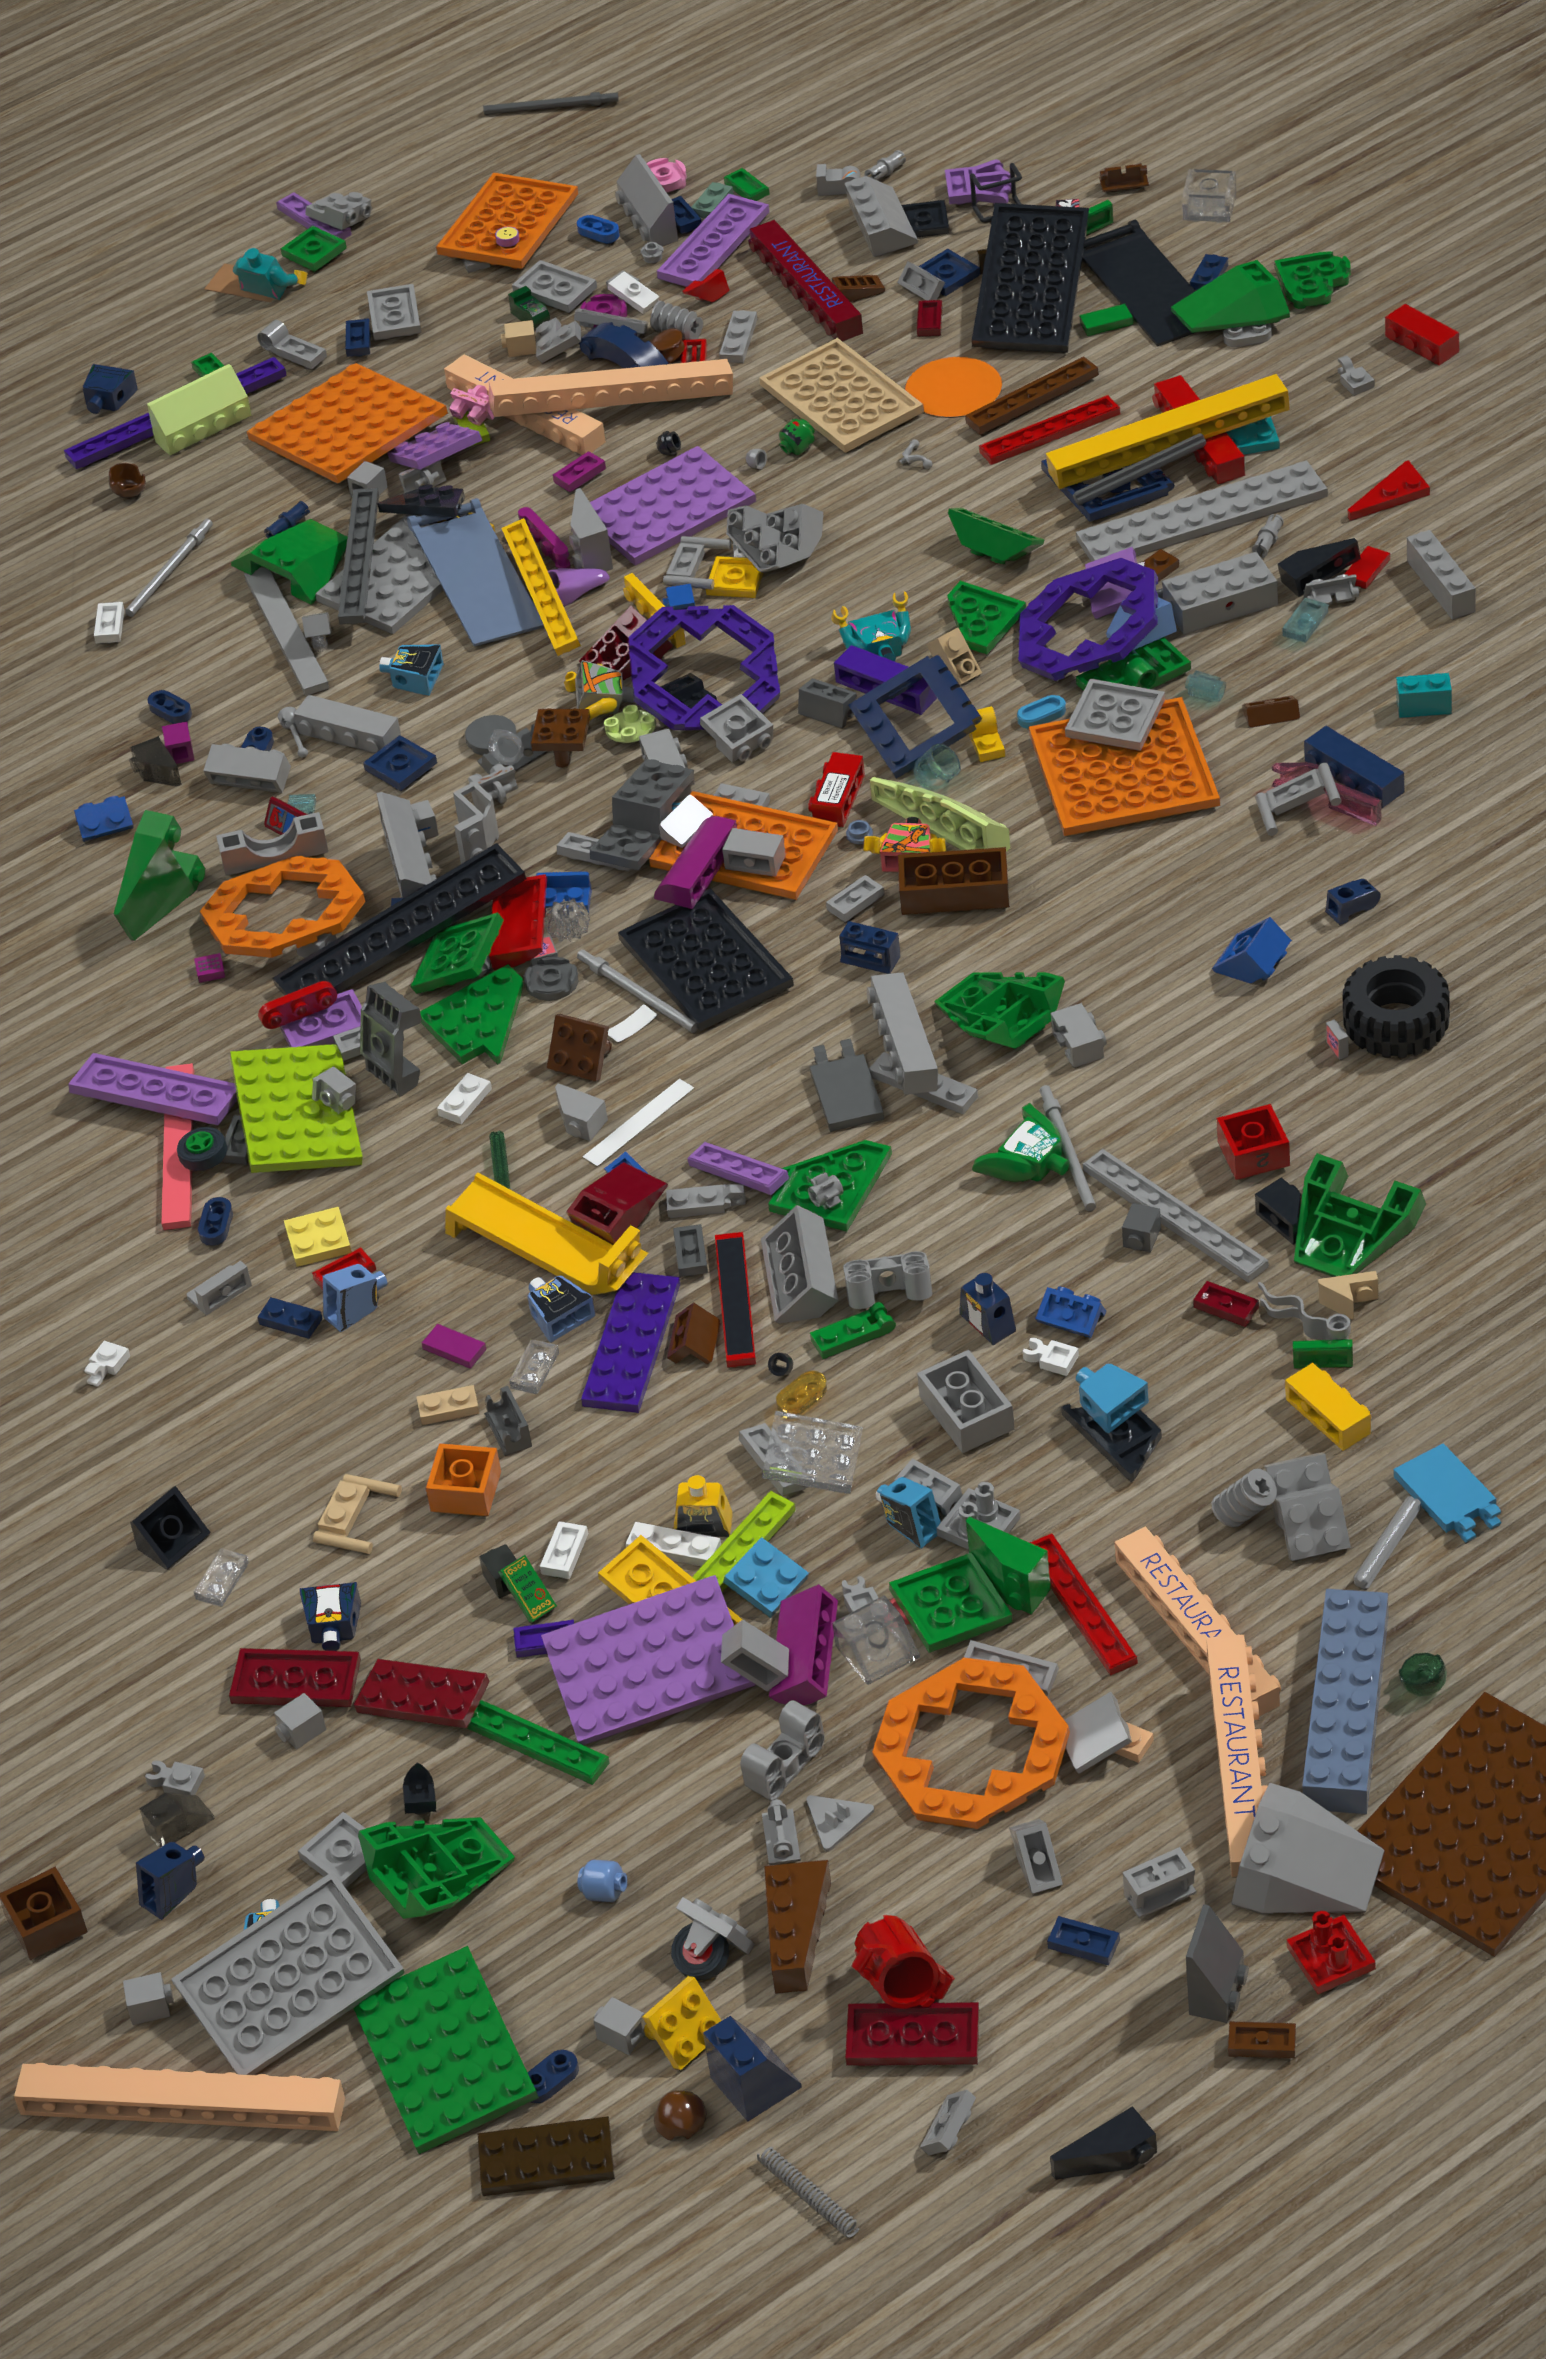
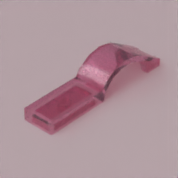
(1352, 802)

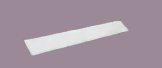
(638, 1122)

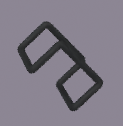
(974, 181)

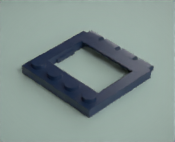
(1154, 486)
(884, 735)

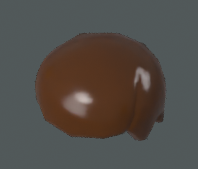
(126, 480)
(679, 2114)

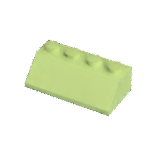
(198, 410)

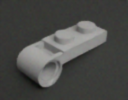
(279, 341)

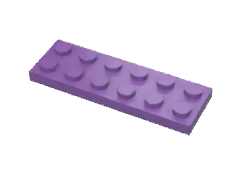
(713, 240)
(154, 1088)

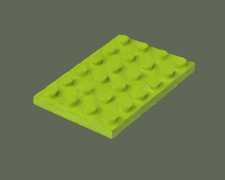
(281, 1119)

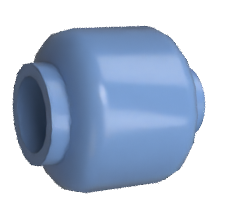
(602, 1880)

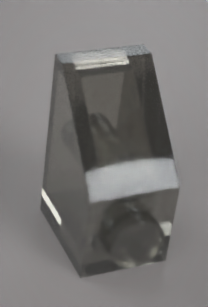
(154, 763)
(174, 1817)

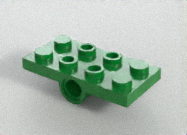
(1142, 667)

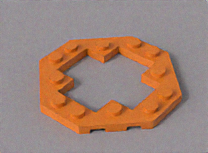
(229, 927)
(1004, 1788)

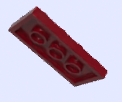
(284, 1674)
(421, 1693)
(912, 2035)

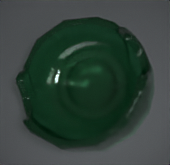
(1423, 1674)

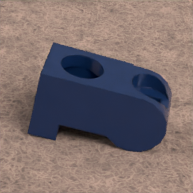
(1350, 899)

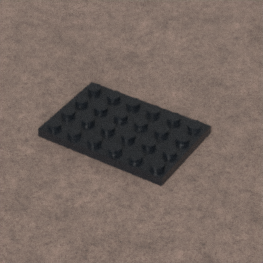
(706, 960)

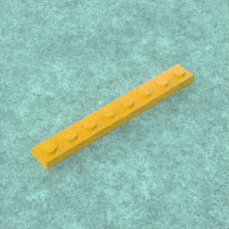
(541, 587)

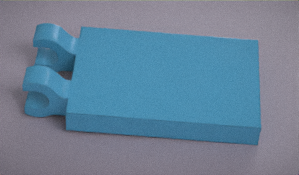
(1448, 1491)

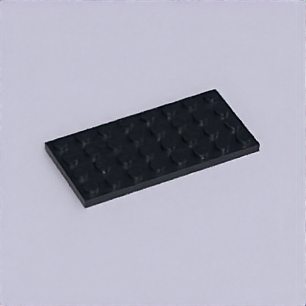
(1030, 277)

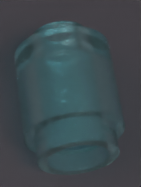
(1205, 686)

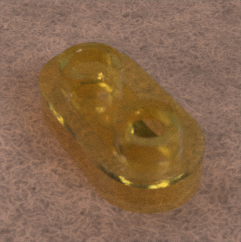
(798, 1394)

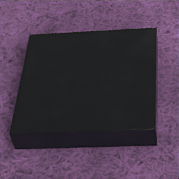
(927, 218)

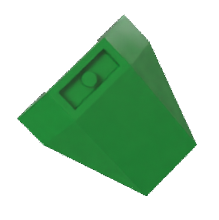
(1235, 299)

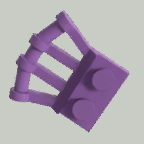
(959, 183)

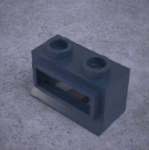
(872, 940)

